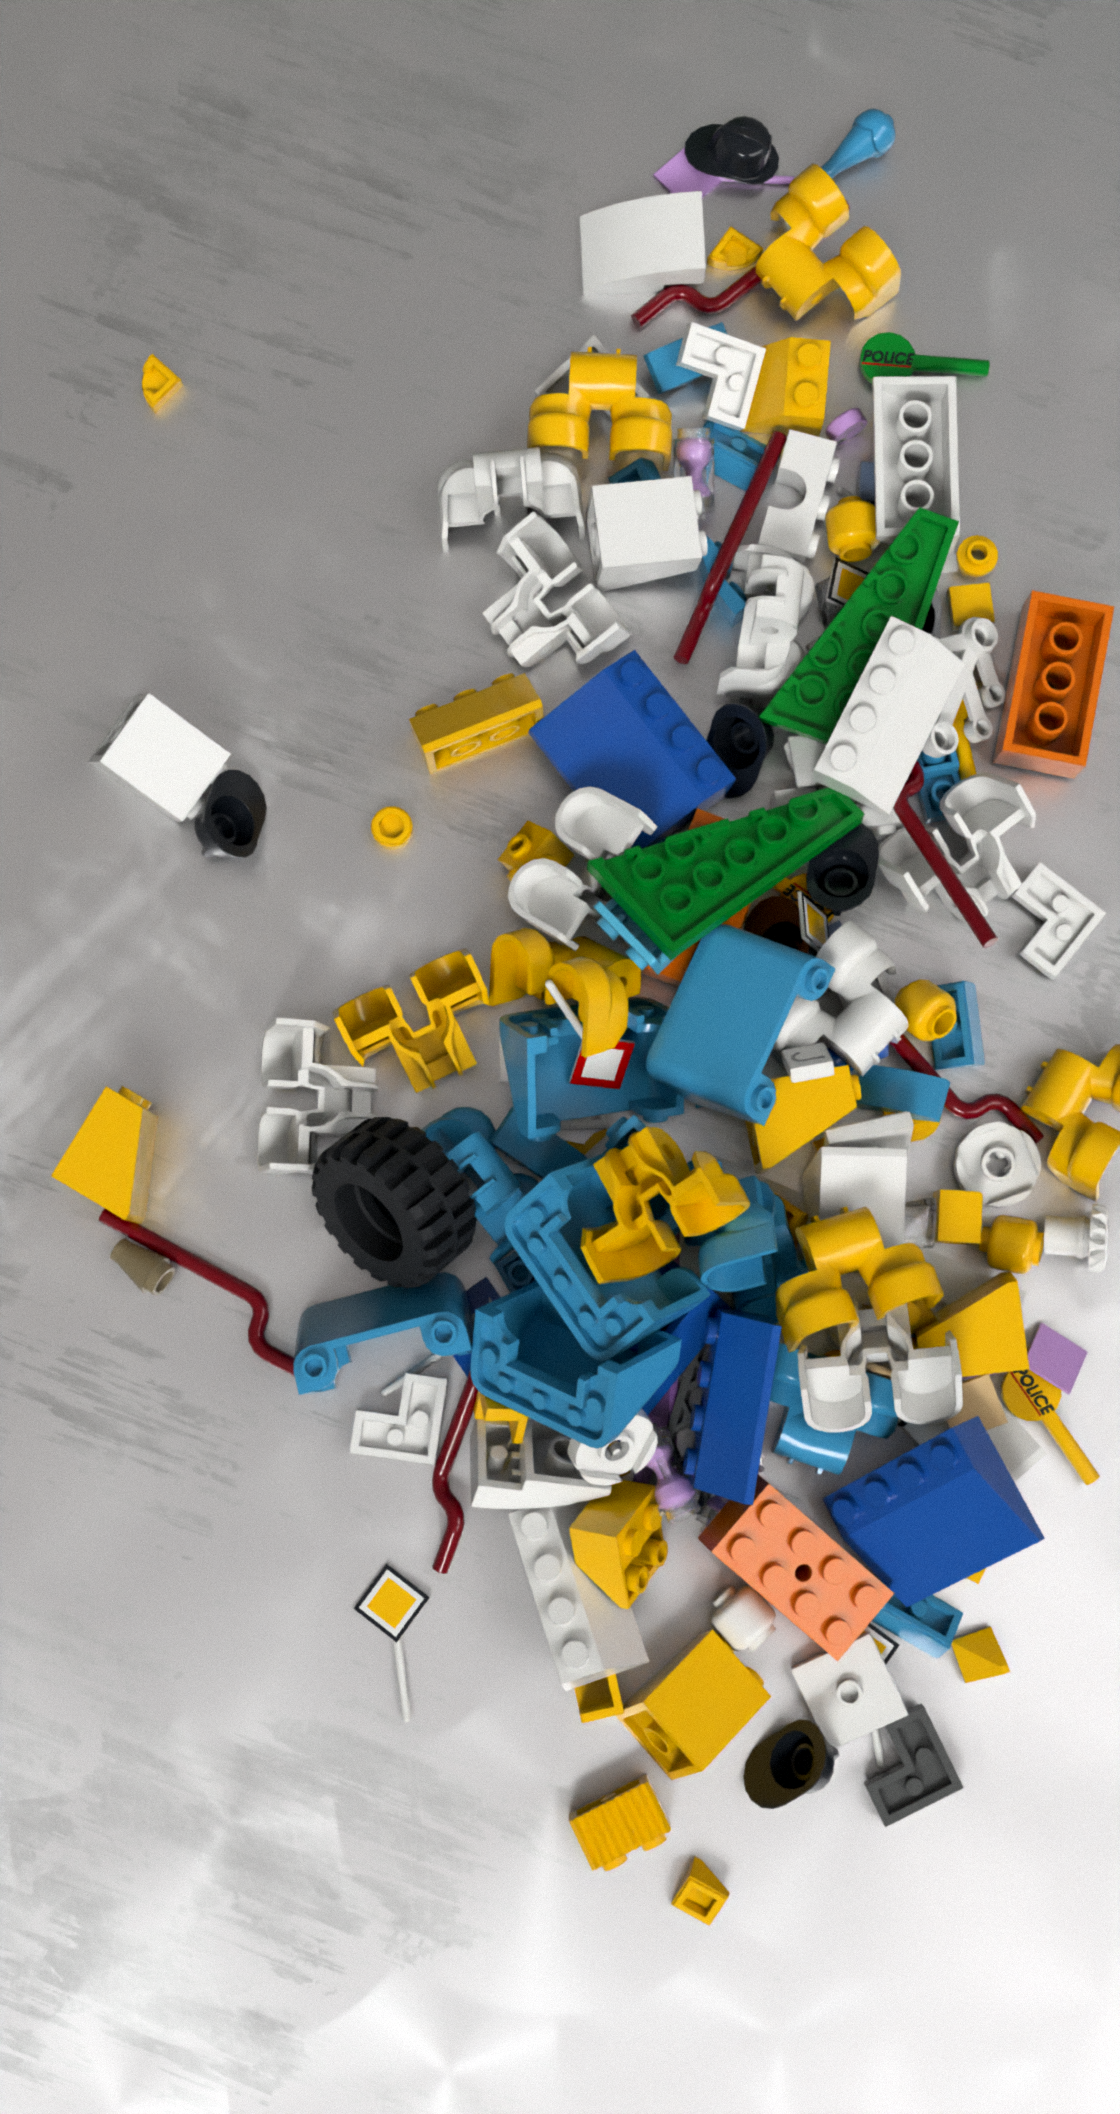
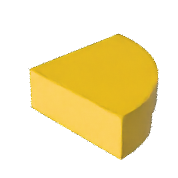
(734, 251)
(158, 383)

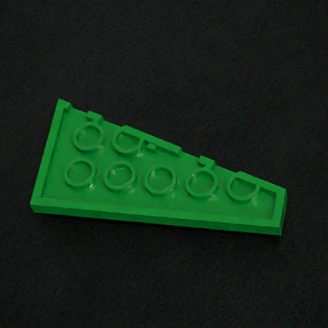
(896, 586)
(715, 870)

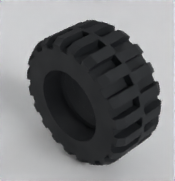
(394, 1201)

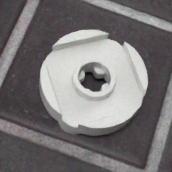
(1007, 1143)
(605, 1464)

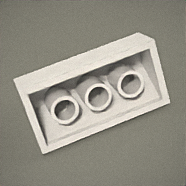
(914, 451)
(889, 716)
(581, 1623)

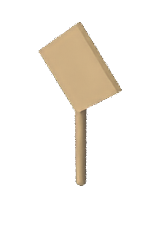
(978, 1400)

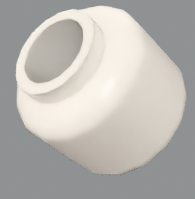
(743, 1618)

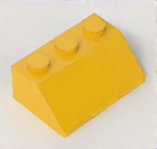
(476, 721)

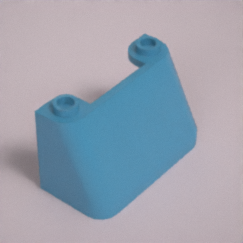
(730, 1019)
(540, 1058)
(604, 1316)
(331, 1326)
(539, 1369)

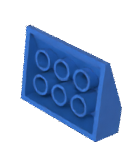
(635, 744)
(935, 1513)

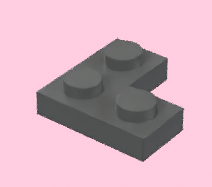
(924, 1772)

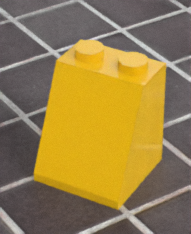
(800, 1115)
(113, 1154)
(985, 1326)
(694, 1706)

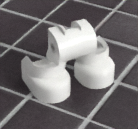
(541, 481)
(522, 617)
(769, 623)
(981, 812)
(551, 894)
(867, 1021)
(343, 1096)
(922, 1380)

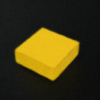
(969, 602)

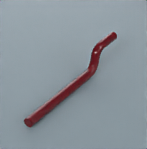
(696, 299)
(729, 547)
(938, 862)
(973, 1109)
(215, 1275)
(441, 1477)

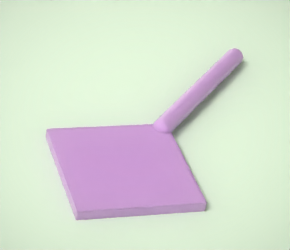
(680, 176)
(1054, 1358)

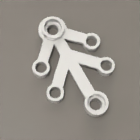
(976, 641)

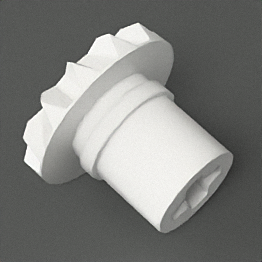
(1080, 1237)

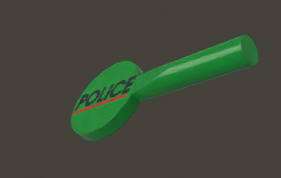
(894, 356)

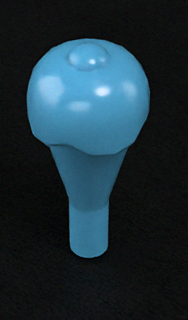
(870, 137)

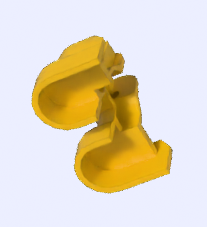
(864, 263)
(607, 384)
(591, 975)
(434, 1050)
(1060, 1102)
(632, 1176)
(844, 1246)

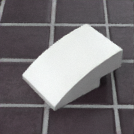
(643, 245)
(525, 1473)

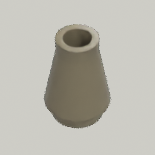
(144, 1267)

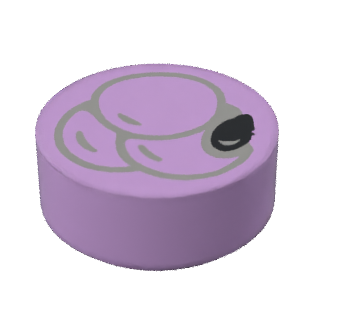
(846, 426)

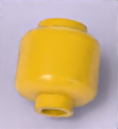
(851, 529)
(927, 1009)
(1012, 1244)

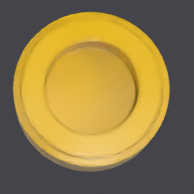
(392, 828)

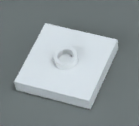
(879, 1132)
(850, 1694)

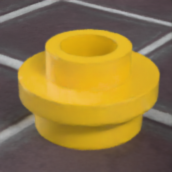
(972, 566)

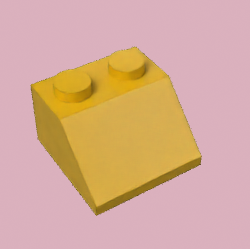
(791, 388)

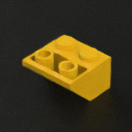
(620, 1541)

